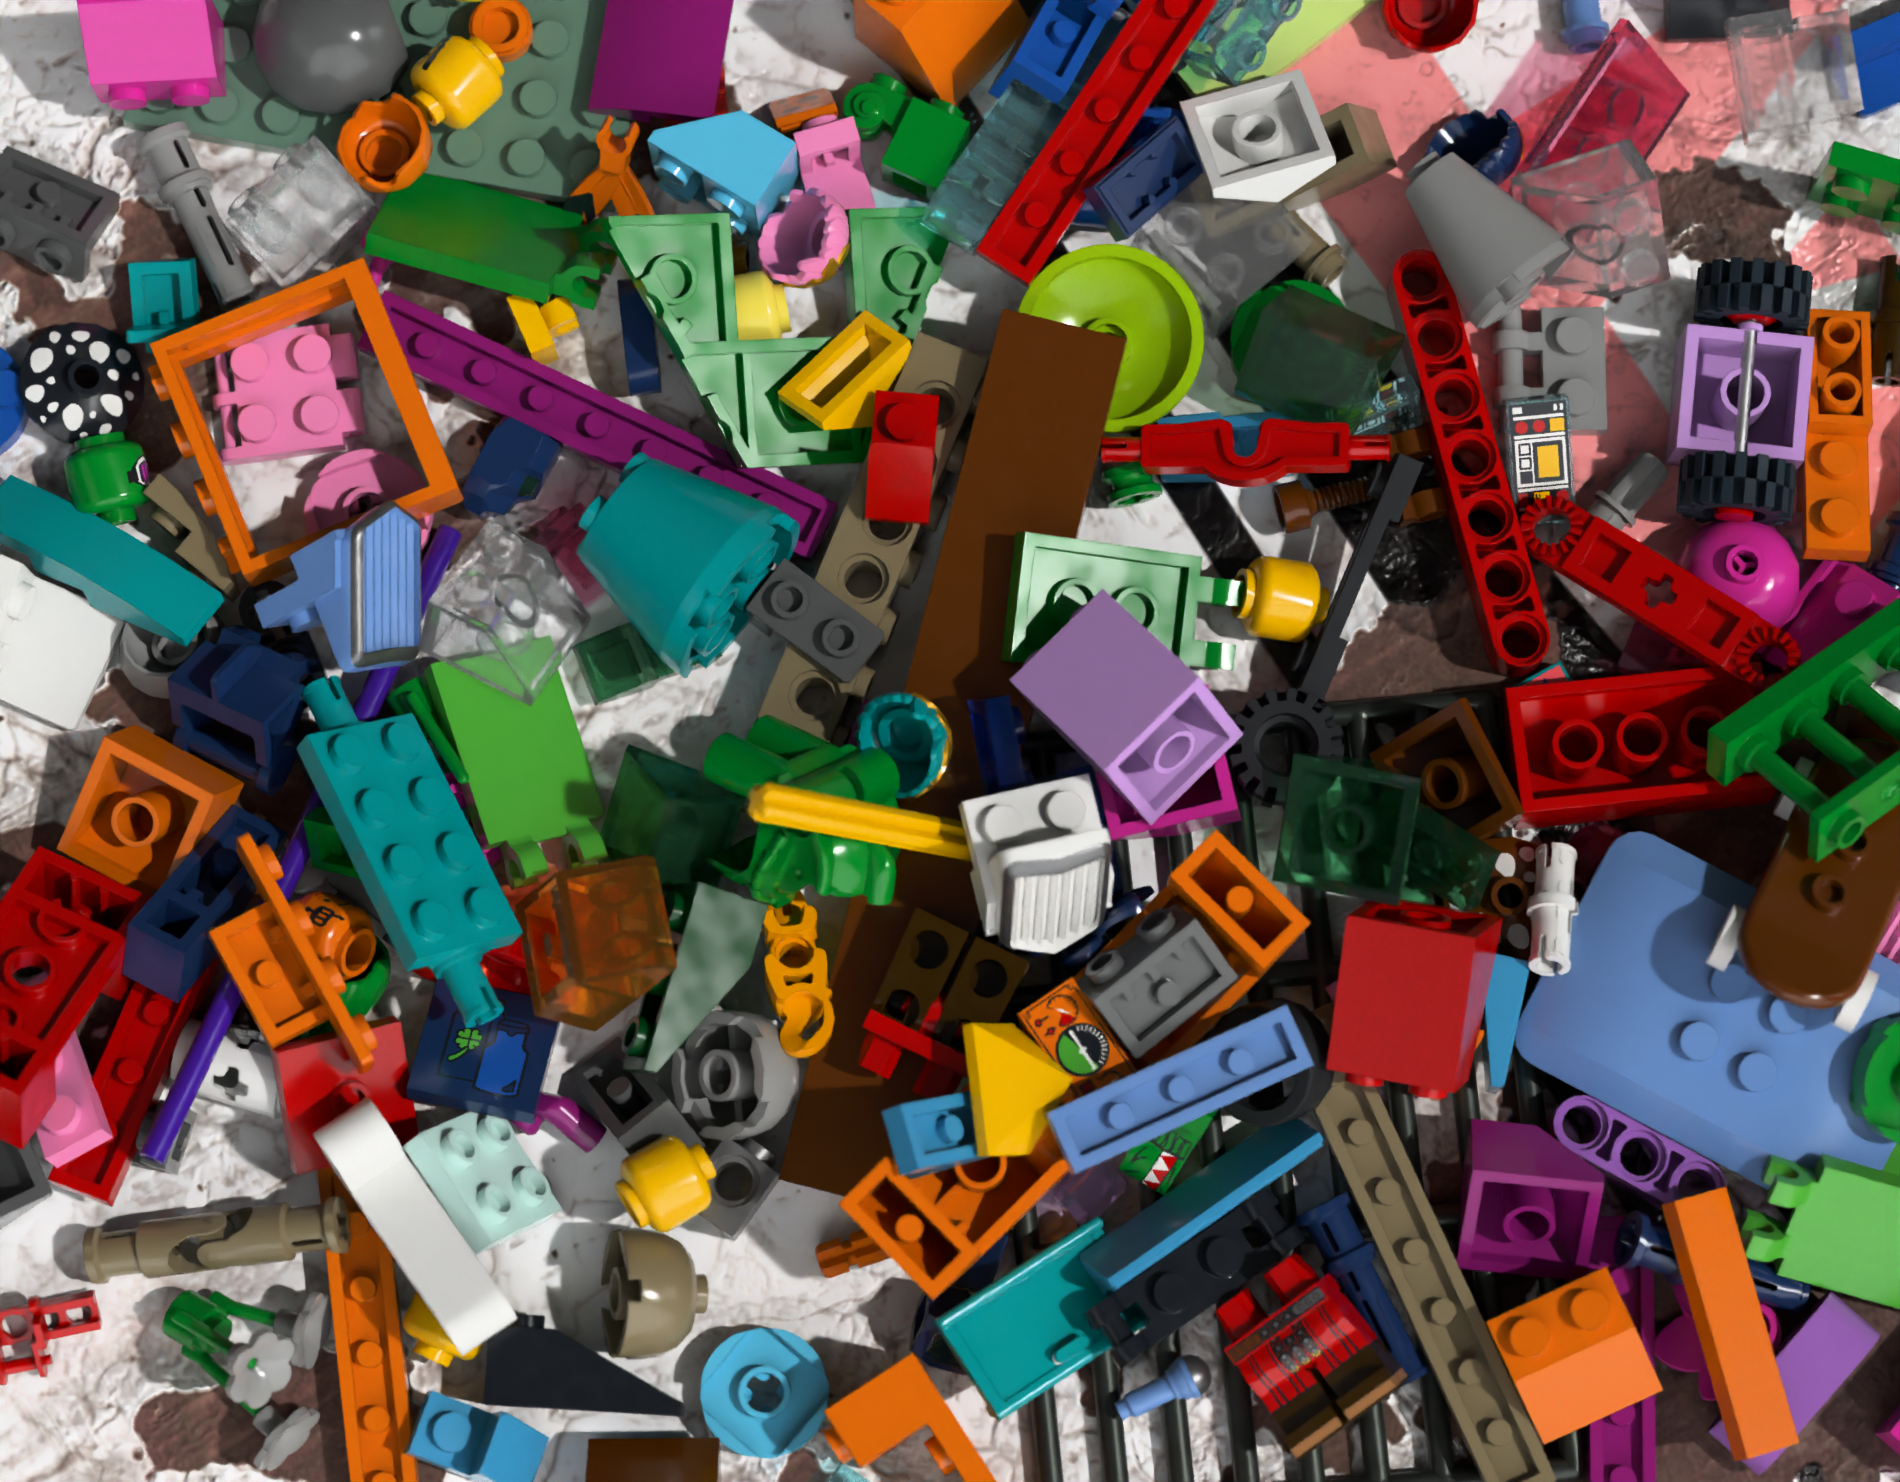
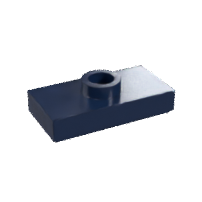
(1144, 178)

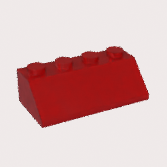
(1622, 747)

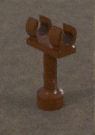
(1298, 505)

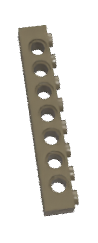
(930, 369)

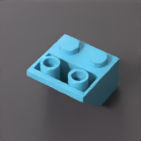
(728, 166)

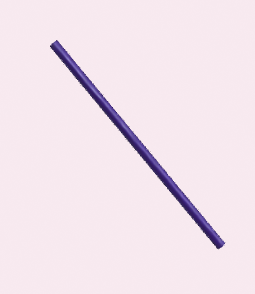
(292, 863)

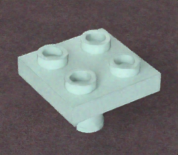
(482, 1179)

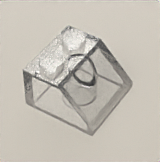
(1607, 212)
(504, 614)

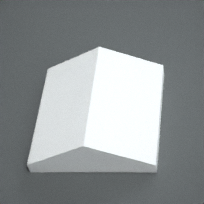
(1259, 138)

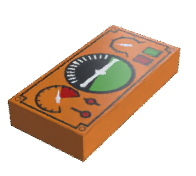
(1076, 1039)

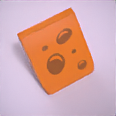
(794, 111)

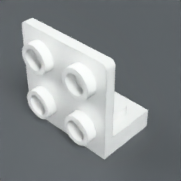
(51, 646)

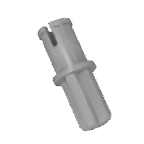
(1629, 491)

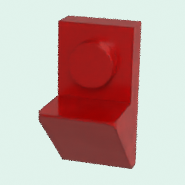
(902, 457)

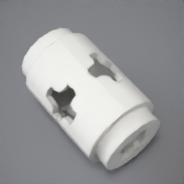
(234, 1069)

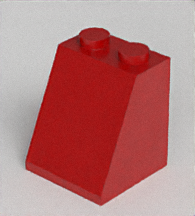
(1411, 995)

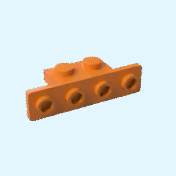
(279, 969)

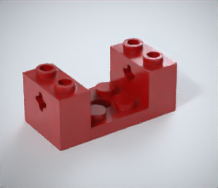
(76, 932)

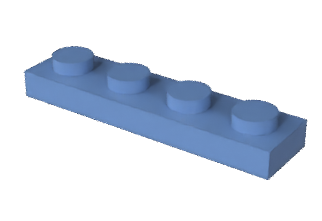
(1178, 1089)

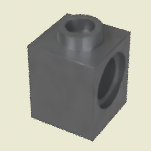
(734, 1216)

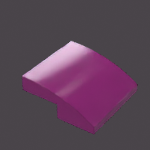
(660, 59)

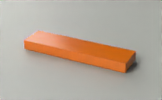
(1730, 1324)

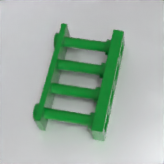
(1796, 709)

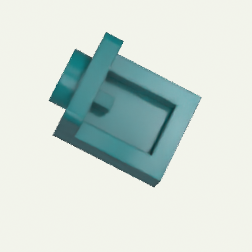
(162, 298)

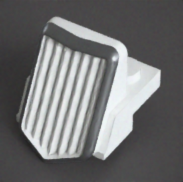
(1039, 863)

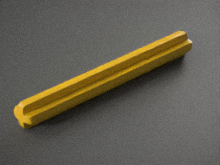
(858, 820)

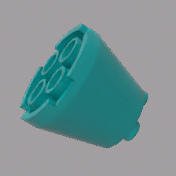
(683, 557)

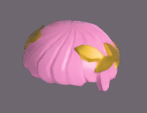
(805, 240)

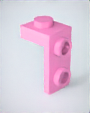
(832, 161)

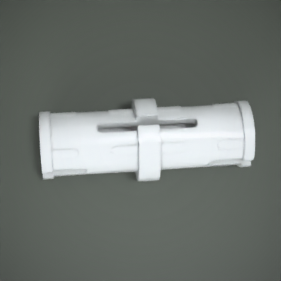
(1552, 909)

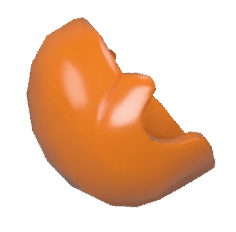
(385, 144)

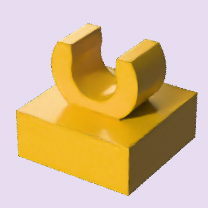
(543, 324)

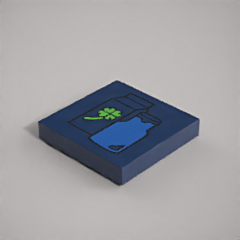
(487, 1067)

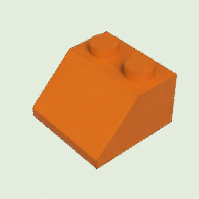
(144, 809)
(1574, 1355)

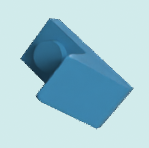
(932, 1134)
(475, 1441)

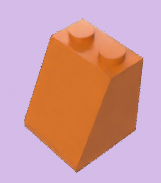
(940, 43)

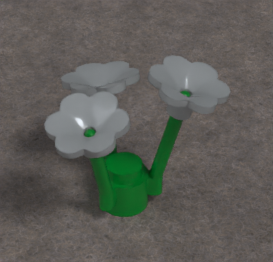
(258, 1366)

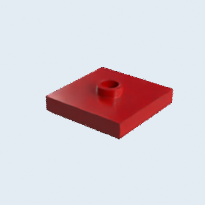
(321, 1082)

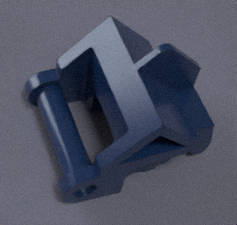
(248, 691)

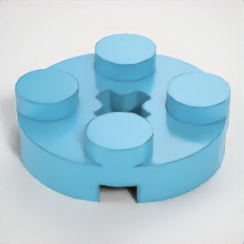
(727, 1398)

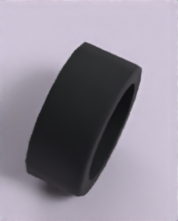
(1310, 1084)

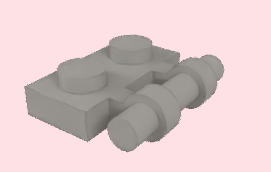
(1569, 358)

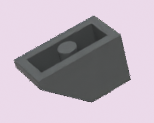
(628, 1101)

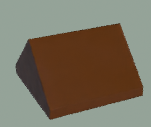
(1457, 769)

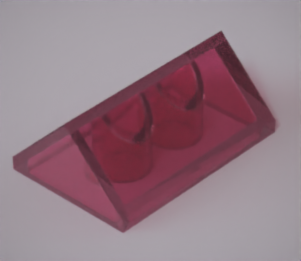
(1616, 98)

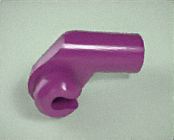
(568, 1119)

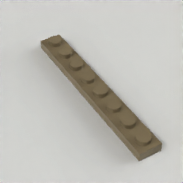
(1429, 1282)

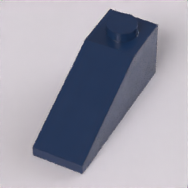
(169, 935)

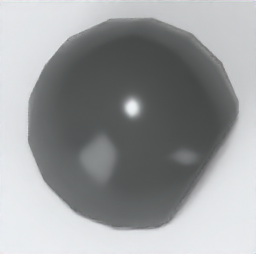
(329, 51)

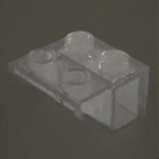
(300, 217)

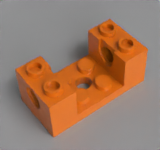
(894, 1410)

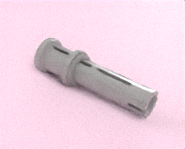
(187, 190)

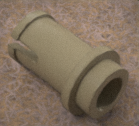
(1321, 261)

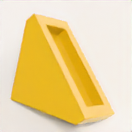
(842, 379)
(1010, 1088)

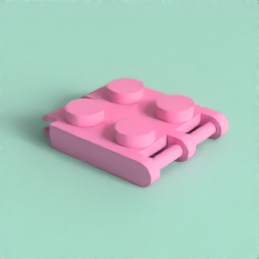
(289, 395)

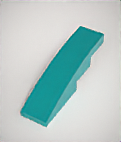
(105, 563)

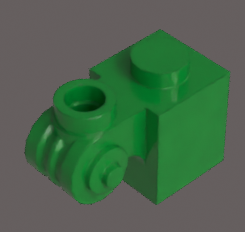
(923, 134)

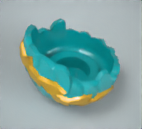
(912, 734)

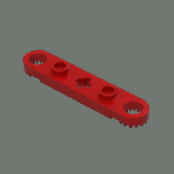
(1620, 568)

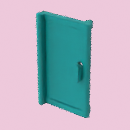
(1026, 1316)

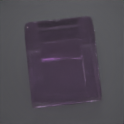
(1089, 1191)

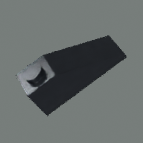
(553, 1371)

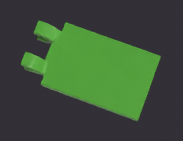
(523, 771)
(1839, 1231)

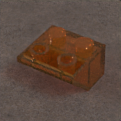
(595, 940)

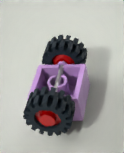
(1742, 392)

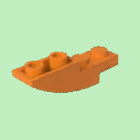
(1836, 458)

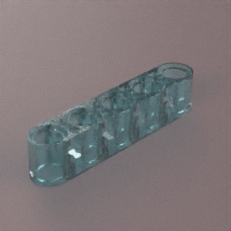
(1004, 152)

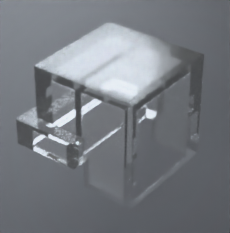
(1791, 72)

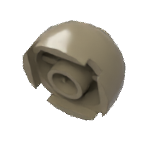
(649, 1293)

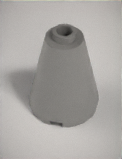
(1482, 237)

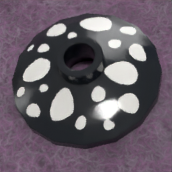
(64, 407)

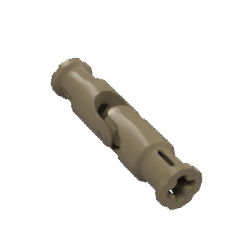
(224, 1238)

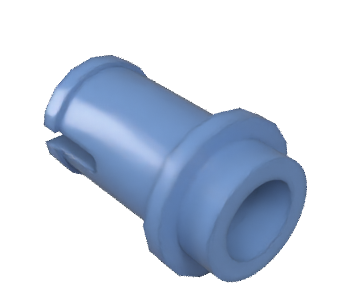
(1583, 26)

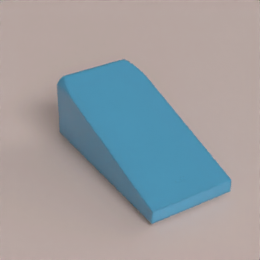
(1502, 1017)

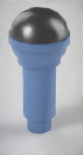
(1185, 1379)

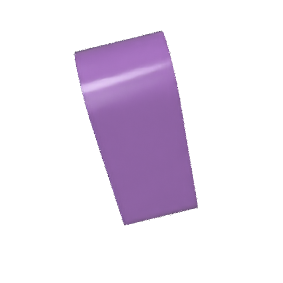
(1612, 1131)
(1813, 1364)

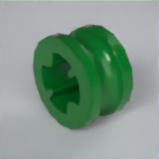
(1129, 485)

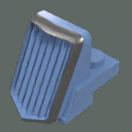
(360, 588)

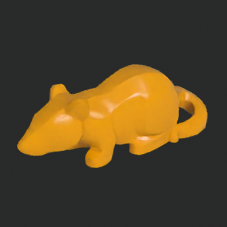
(797, 976)

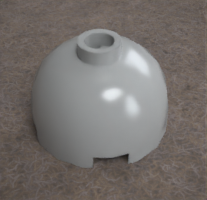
(734, 1076)

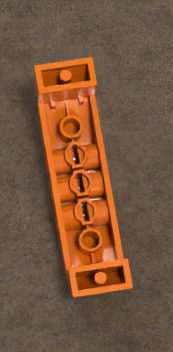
(954, 1216)

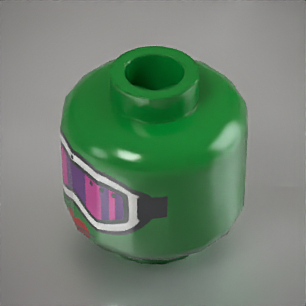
(107, 477)

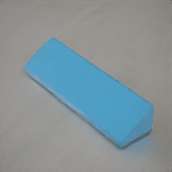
(1198, 1203)

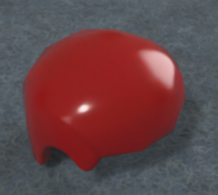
(1429, 24)

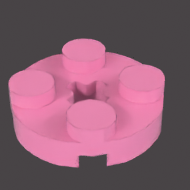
(356, 477)

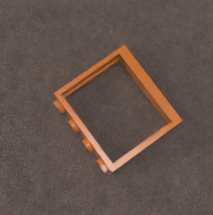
(257, 320)

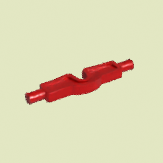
(1281, 449)

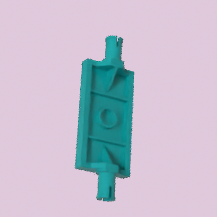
(409, 845)

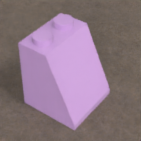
(1127, 706)

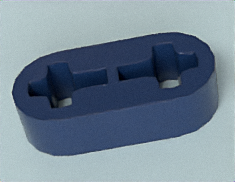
(639, 341)

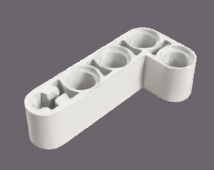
(414, 1226)

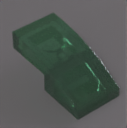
(621, 664)

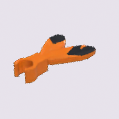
(611, 179)

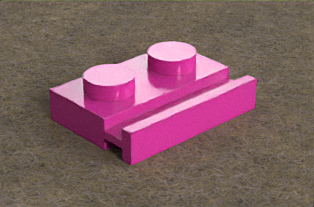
(1829, 607)

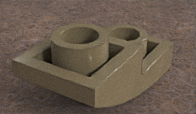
(200, 547)

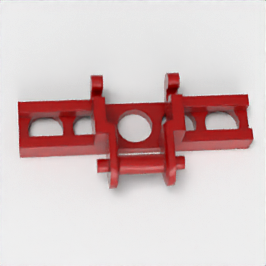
(38, 1332)

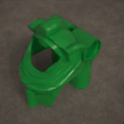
(785, 858)

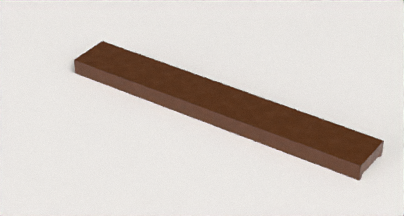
(1021, 473)

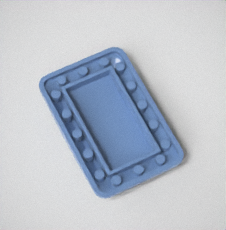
(1691, 1044)

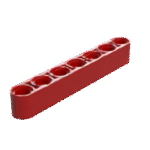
(1467, 494)

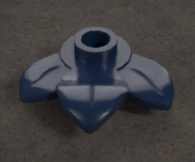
(1089, 946)

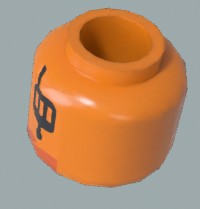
(340, 932)

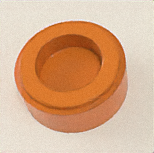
(503, 27)

